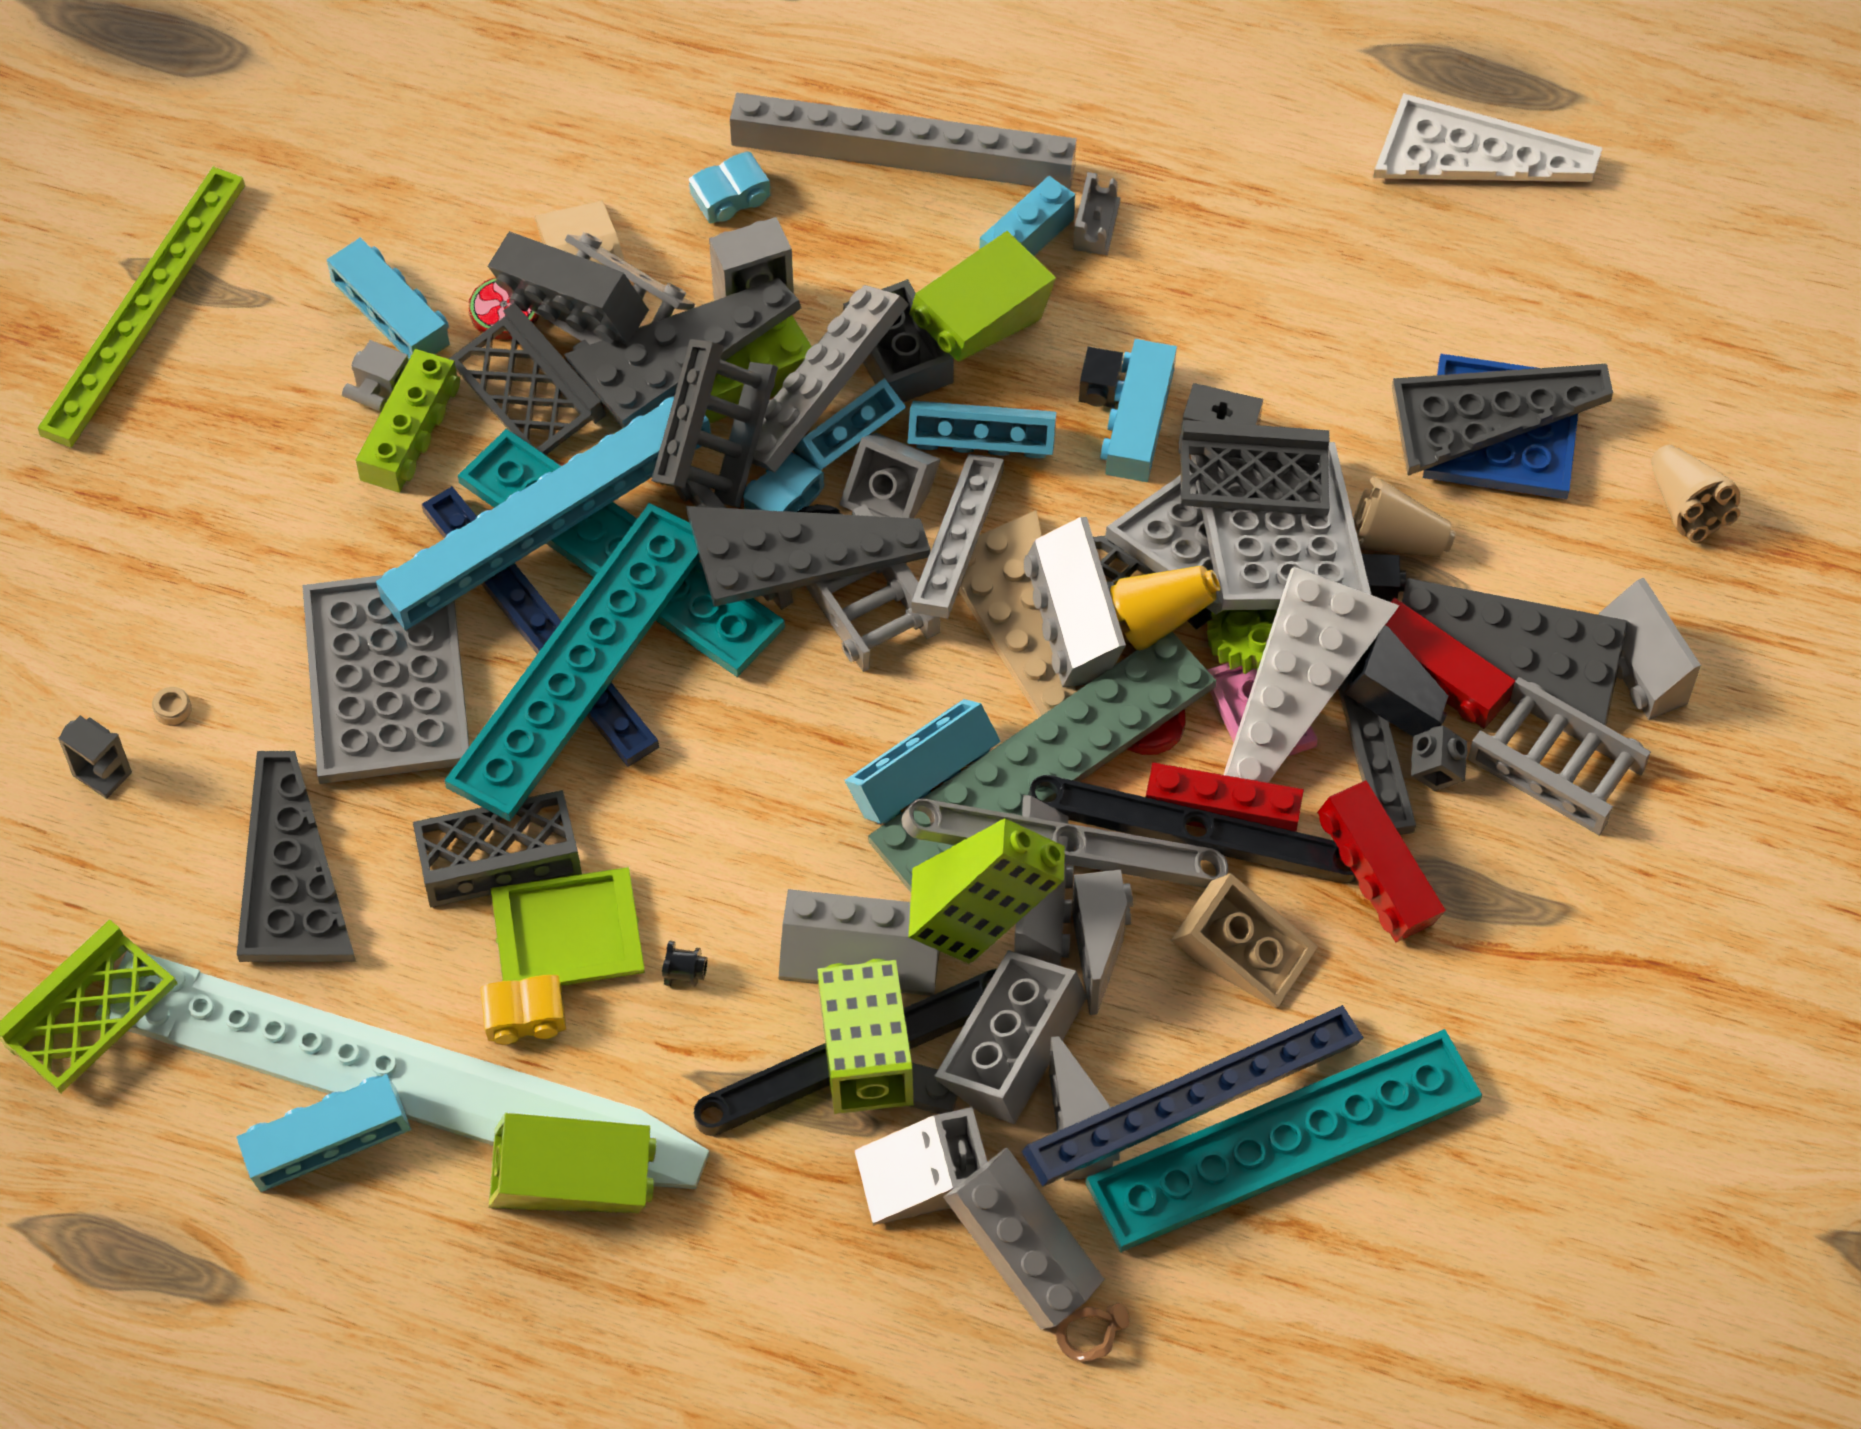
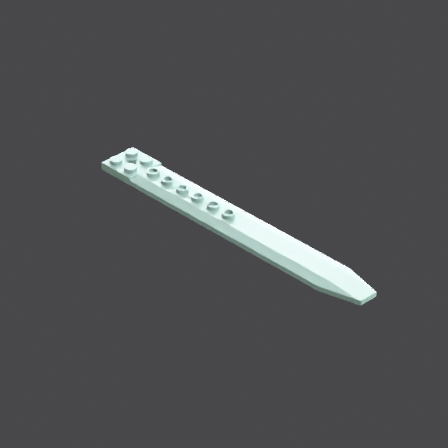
(339, 1053)

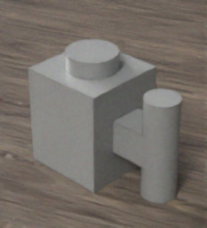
(375, 374)

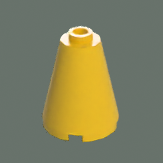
(1162, 601)

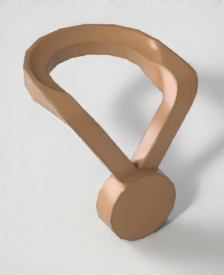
(1117, 1319)

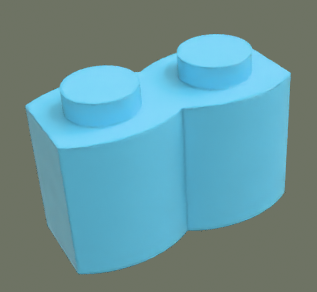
(729, 187)
(788, 489)

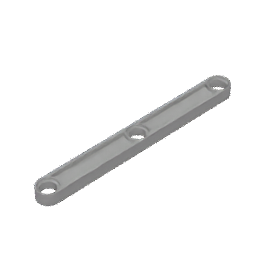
(1093, 846)

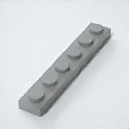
(957, 536)

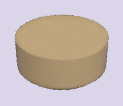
(171, 706)

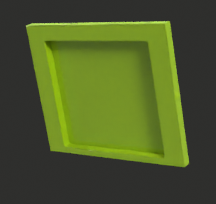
(569, 928)

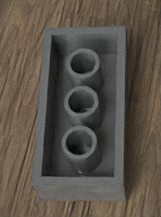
(568, 288)

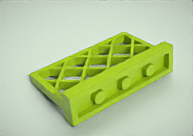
(66, 989)

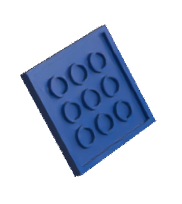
(1527, 463)

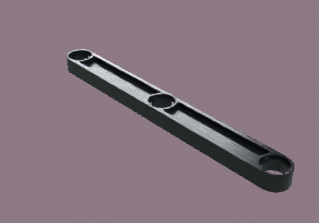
(1168, 822)
(810, 1070)

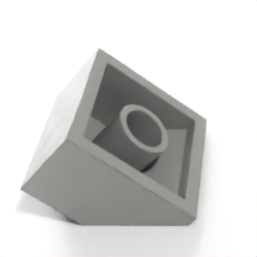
(889, 477)

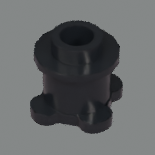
(683, 965)

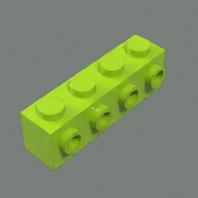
(408, 421)

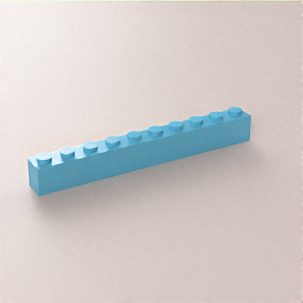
(526, 520)

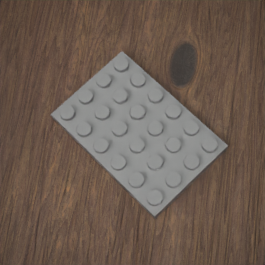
(1259, 548)
(381, 692)

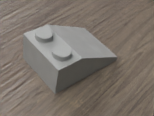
(1099, 922)
(1074, 1099)

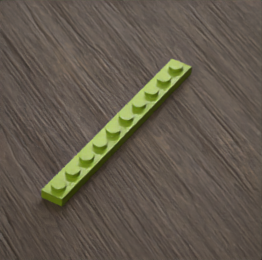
(141, 307)

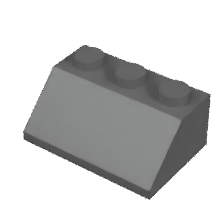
(1654, 654)

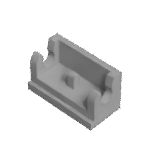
(1096, 216)

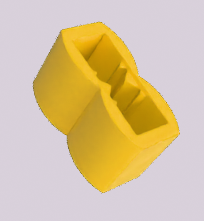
(523, 1009)

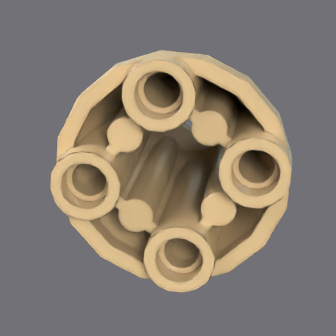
(1694, 493)

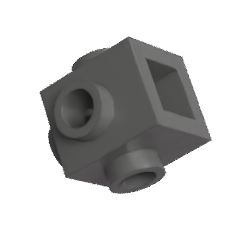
(1439, 758)

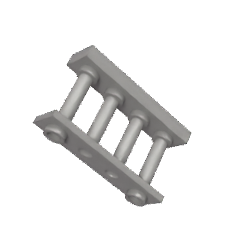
(672, 296)
(900, 586)
(1543, 784)

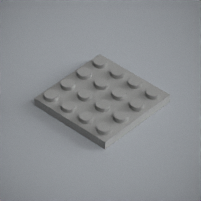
(1165, 533)

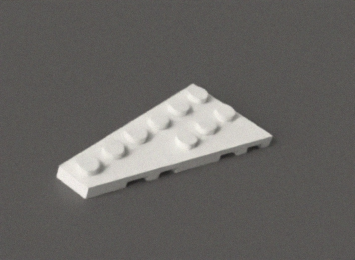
(1458, 144)
(1308, 655)

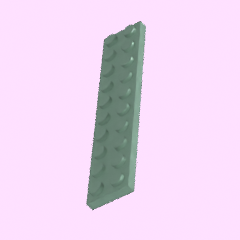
(1062, 743)

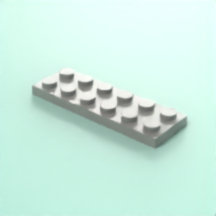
(825, 372)

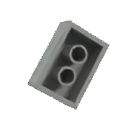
(750, 258)

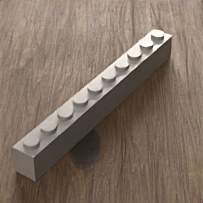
(901, 141)

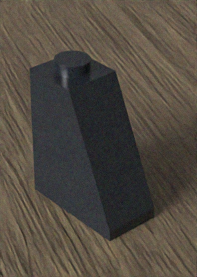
(1397, 686)

